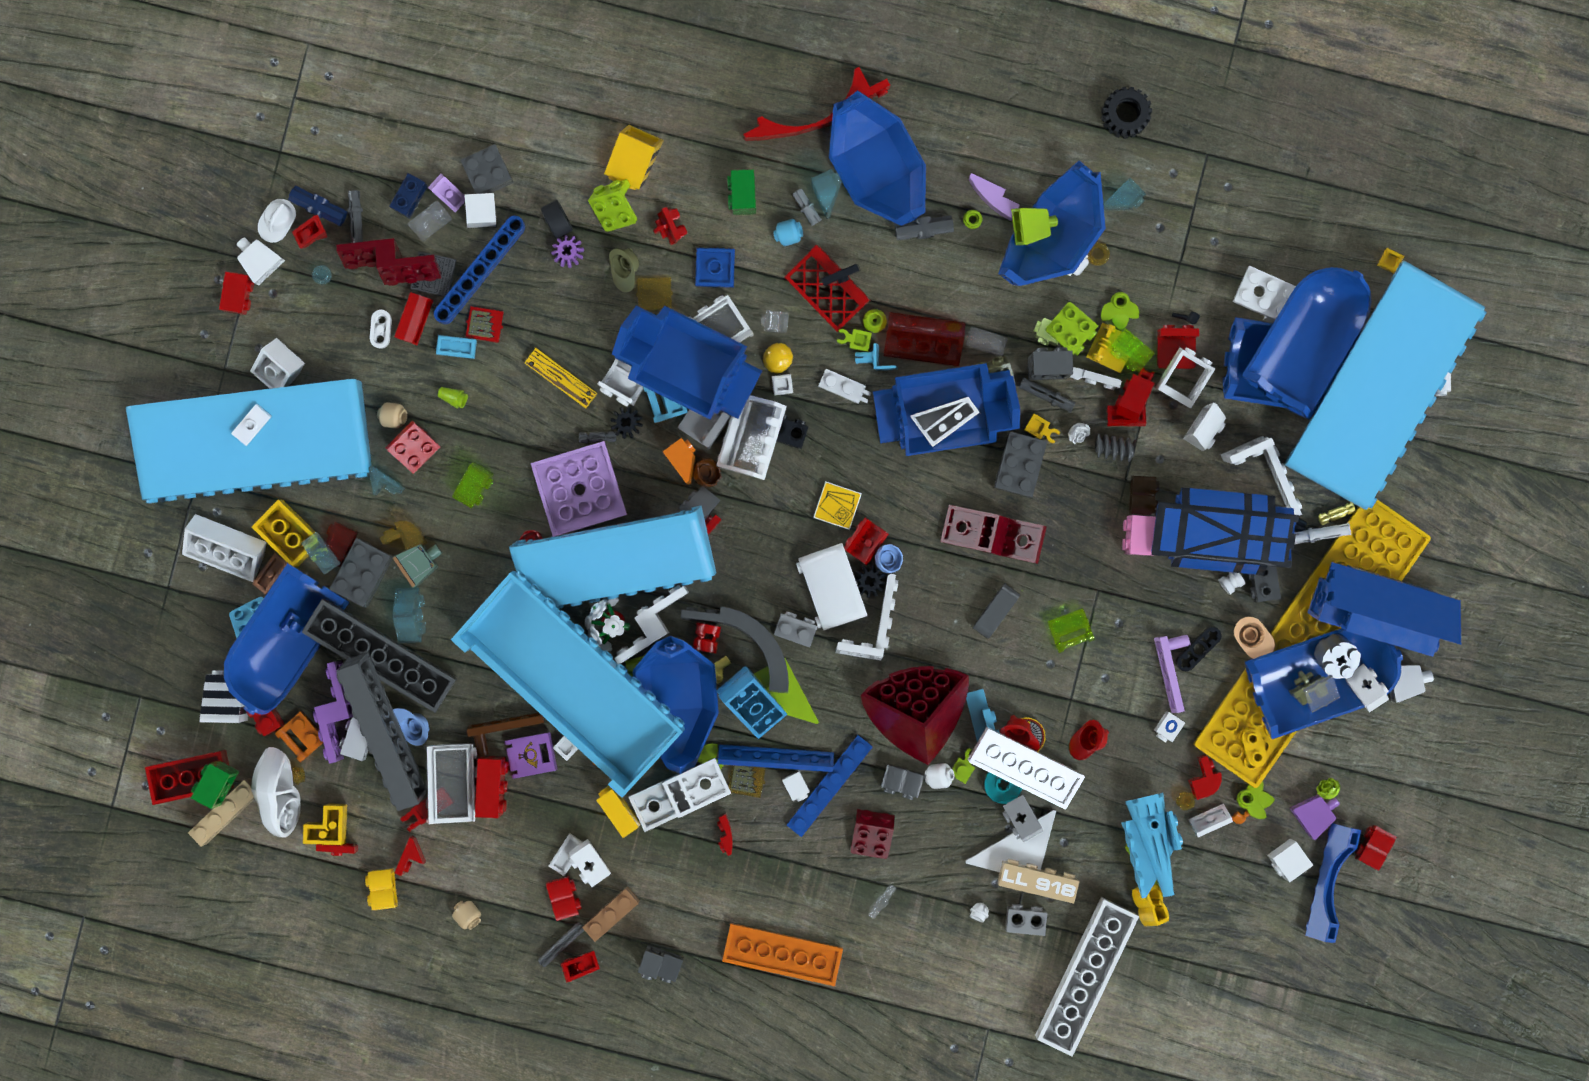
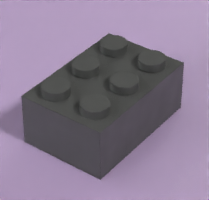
(1050, 364)
(1020, 464)
(361, 572)

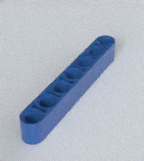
(481, 260)

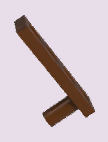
(479, 730)

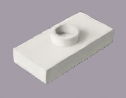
(251, 424)

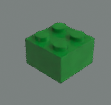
(743, 192)
(214, 784)

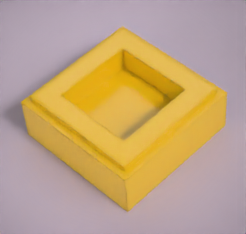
(1390, 260)

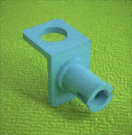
(872, 357)

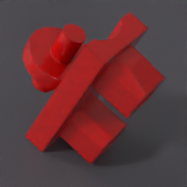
(666, 225)

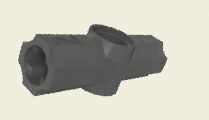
(924, 228)

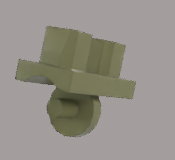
(1298, 692)

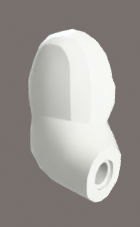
(275, 794)

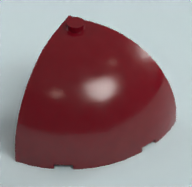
(917, 708)

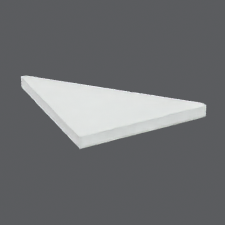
(1010, 847)

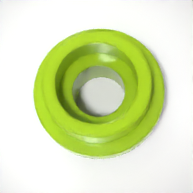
(974, 213)

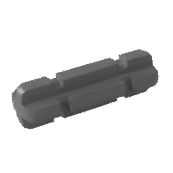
(597, 437)

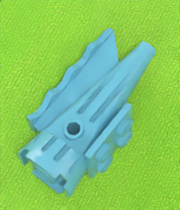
(1151, 841)

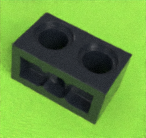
(785, 436)

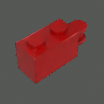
(1135, 396)

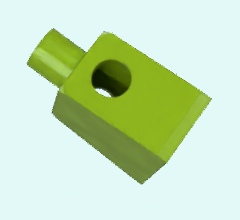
(1032, 224)

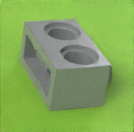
(1025, 925)

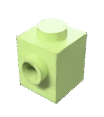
(1043, 337)

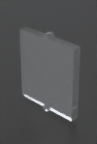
(1321, 693)

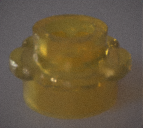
(298, 775)
(1190, 801)

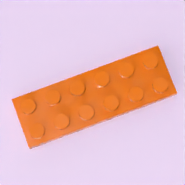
(782, 954)

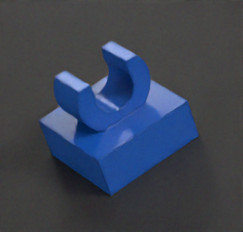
(293, 625)

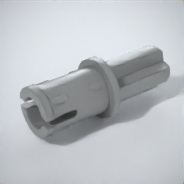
(807, 207)

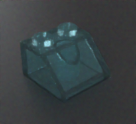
(826, 188)

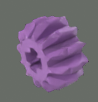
(565, 258)

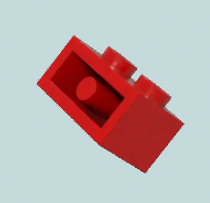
(267, 723)

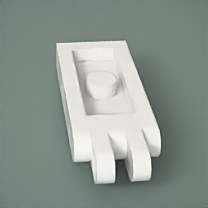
(843, 387)

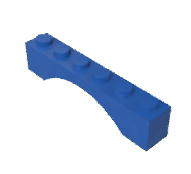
(1323, 920)

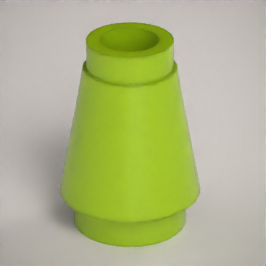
(454, 397)

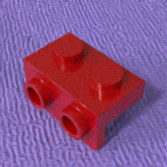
(865, 541)

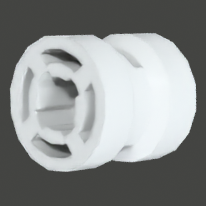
(1231, 582)

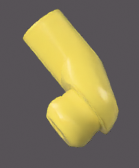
(719, 665)

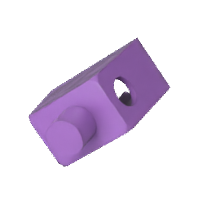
(1315, 814)

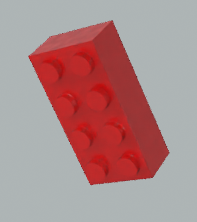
(176, 778)

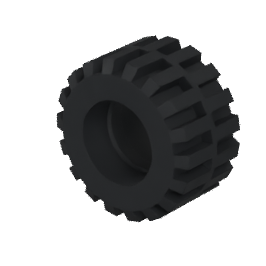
(1133, 98)

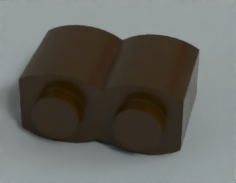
(1143, 494)

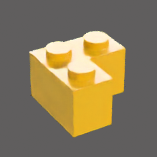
(331, 830)

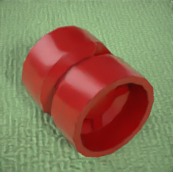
(704, 644)

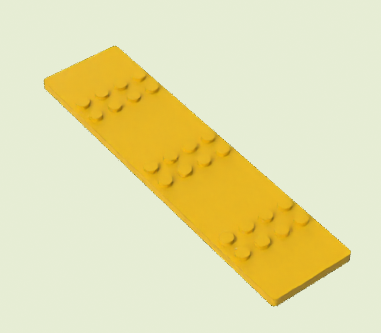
(1379, 544)

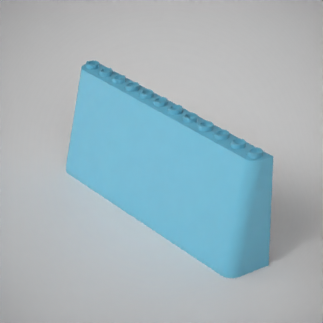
(1385, 386)
(190, 448)
(570, 681)

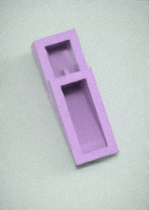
(993, 196)

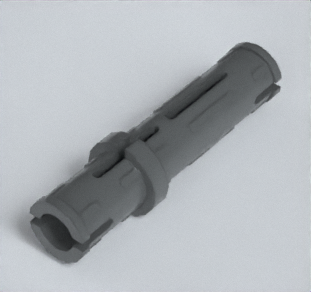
(355, 216)
(1027, 384)

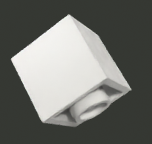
(480, 210)
(1289, 860)

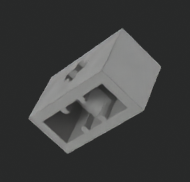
(1021, 807)

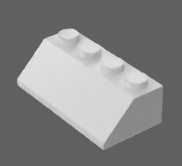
(223, 547)

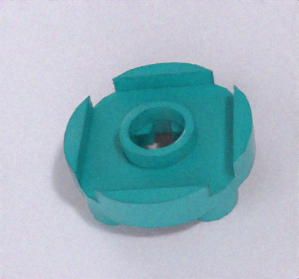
(997, 793)

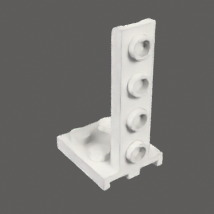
(1265, 445)
(865, 649)

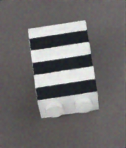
(218, 703)

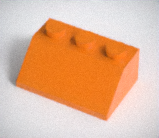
(682, 458)

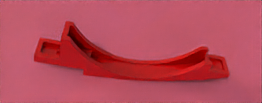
(772, 130)

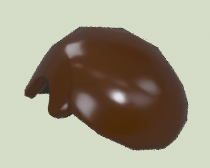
(706, 473)

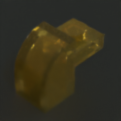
(407, 531)

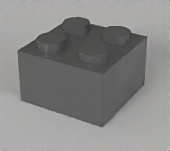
(487, 170)

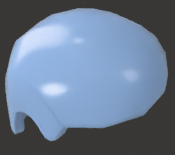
(888, 558)

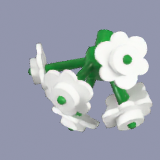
(612, 625)

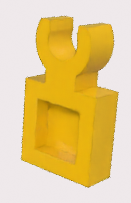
(1038, 427)

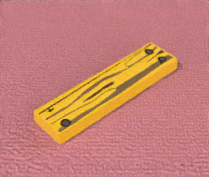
(561, 378)

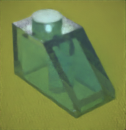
(1126, 197)

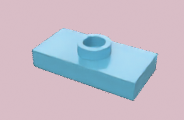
(456, 347)

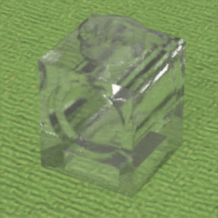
(775, 321)

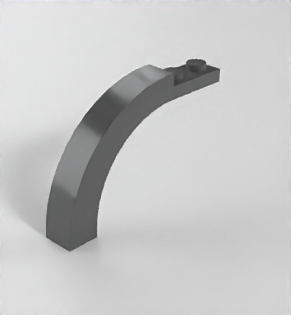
(757, 632)

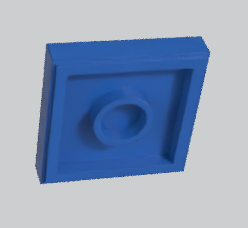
(715, 267)

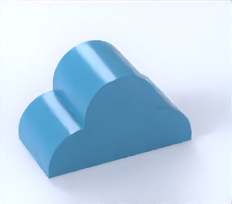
(751, 702)

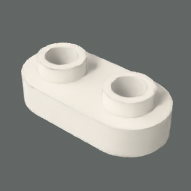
(380, 329)

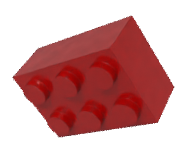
(491, 787)

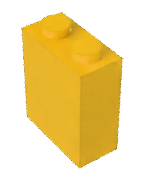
(618, 811)

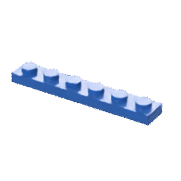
(776, 758)
(829, 785)

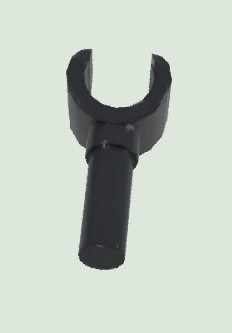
(1192, 318)

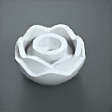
(1078, 432)

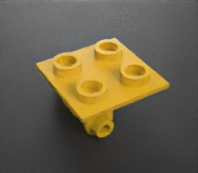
(1100, 348)

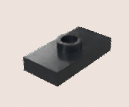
(842, 275)

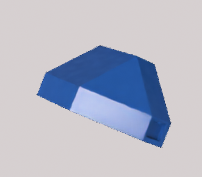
(877, 160)
(1079, 207)
(688, 687)

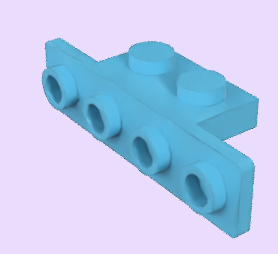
(980, 713)

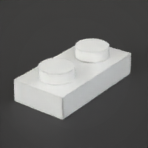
(1210, 820)

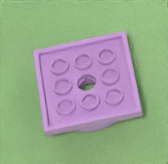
(556, 484)

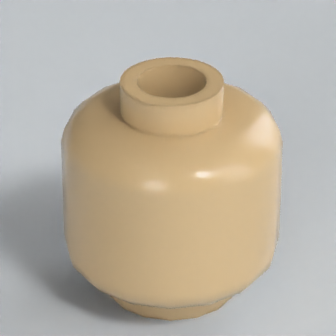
(392, 415)
(466, 915)

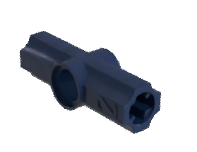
(317, 205)

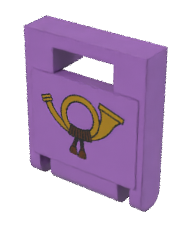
(527, 757)

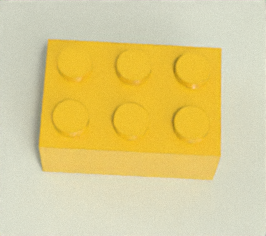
(284, 532)

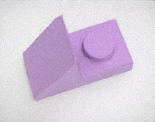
(447, 192)

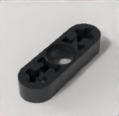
(1205, 636)

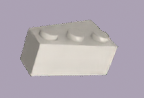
(944, 419)

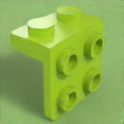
(612, 206)
(1072, 328)

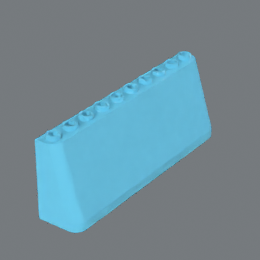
(618, 558)

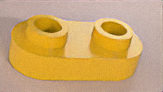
(1254, 748)

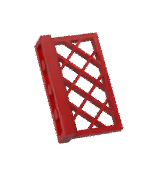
(830, 267)

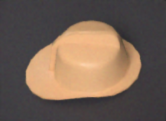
(1253, 637)

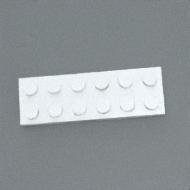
(1026, 768)

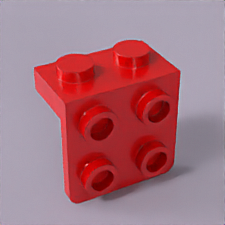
(1169, 341)

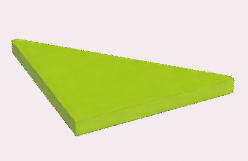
(795, 701)

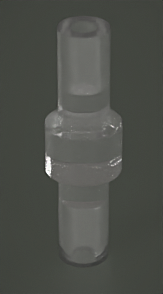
(882, 901)

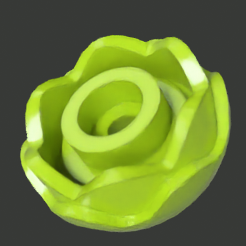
(871, 326)
(1328, 788)

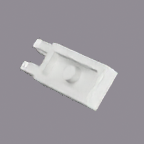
(1092, 378)

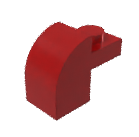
(1207, 783)

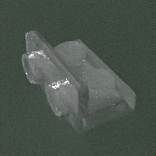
(430, 221)

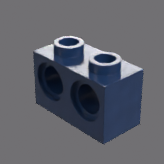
(408, 196)

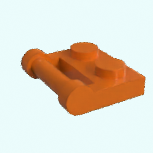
(305, 731)

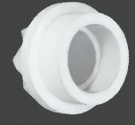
(979, 912)

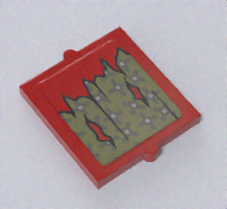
(484, 324)

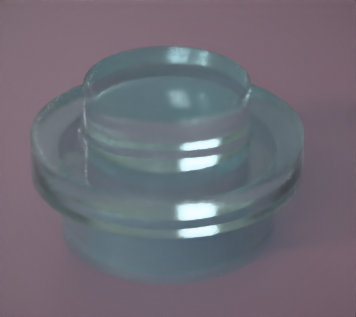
(321, 275)

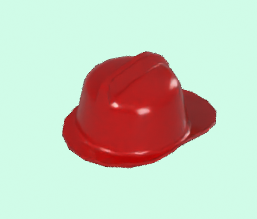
(1020, 731)
(1087, 740)

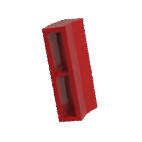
(413, 318)

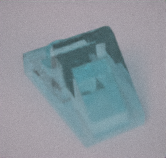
(379, 479)
(320, 553)

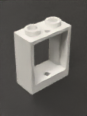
(1190, 400)

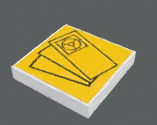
(837, 505)

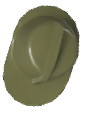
(623, 268)

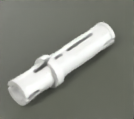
(1312, 535)

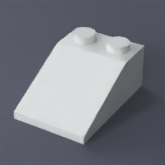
(1205, 427)

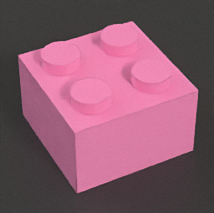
(1138, 535)

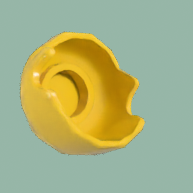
(777, 358)

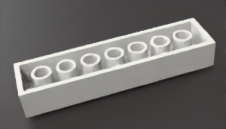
(1086, 976)

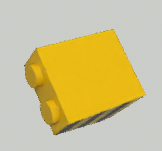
(633, 156)

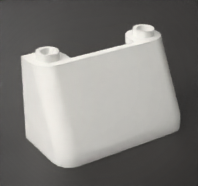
(832, 587)

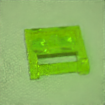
(1068, 624)

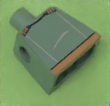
(417, 563)

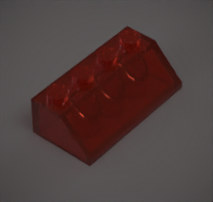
(924, 339)

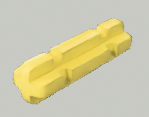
(1336, 513)

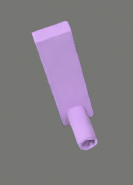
(1163, 648)

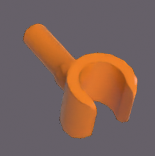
(1240, 818)

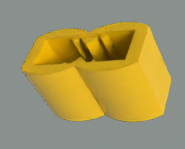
(382, 889)
(1151, 909)

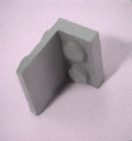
(702, 428)
(795, 629)

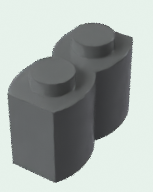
(902, 781)

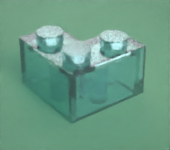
(408, 615)

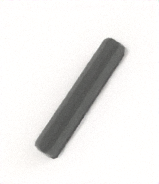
(561, 944)

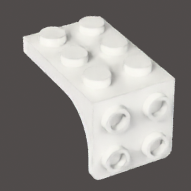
(618, 384)

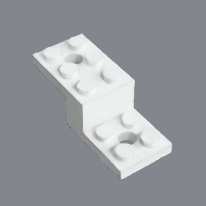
(1274, 297)
(651, 623)
(679, 795)

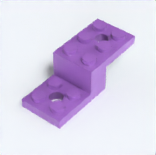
(328, 714)

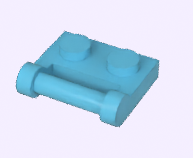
(672, 408)

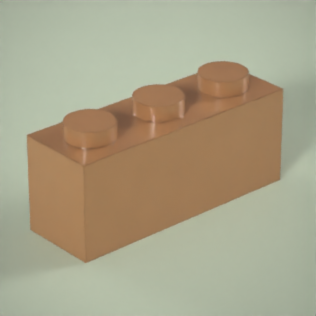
(611, 914)

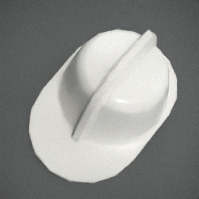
(276, 220)

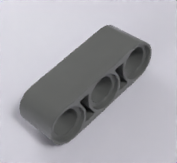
(996, 611)

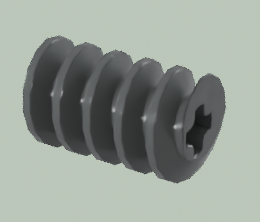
(1115, 448)

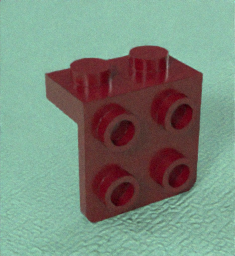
(872, 834)

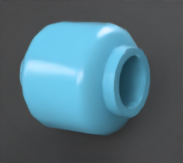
(788, 232)

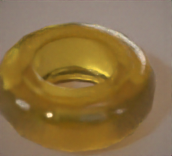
(1098, 262)

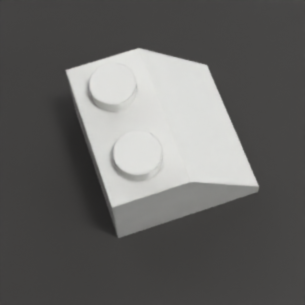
(277, 365)

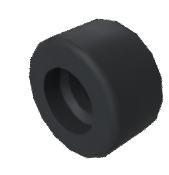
(556, 219)

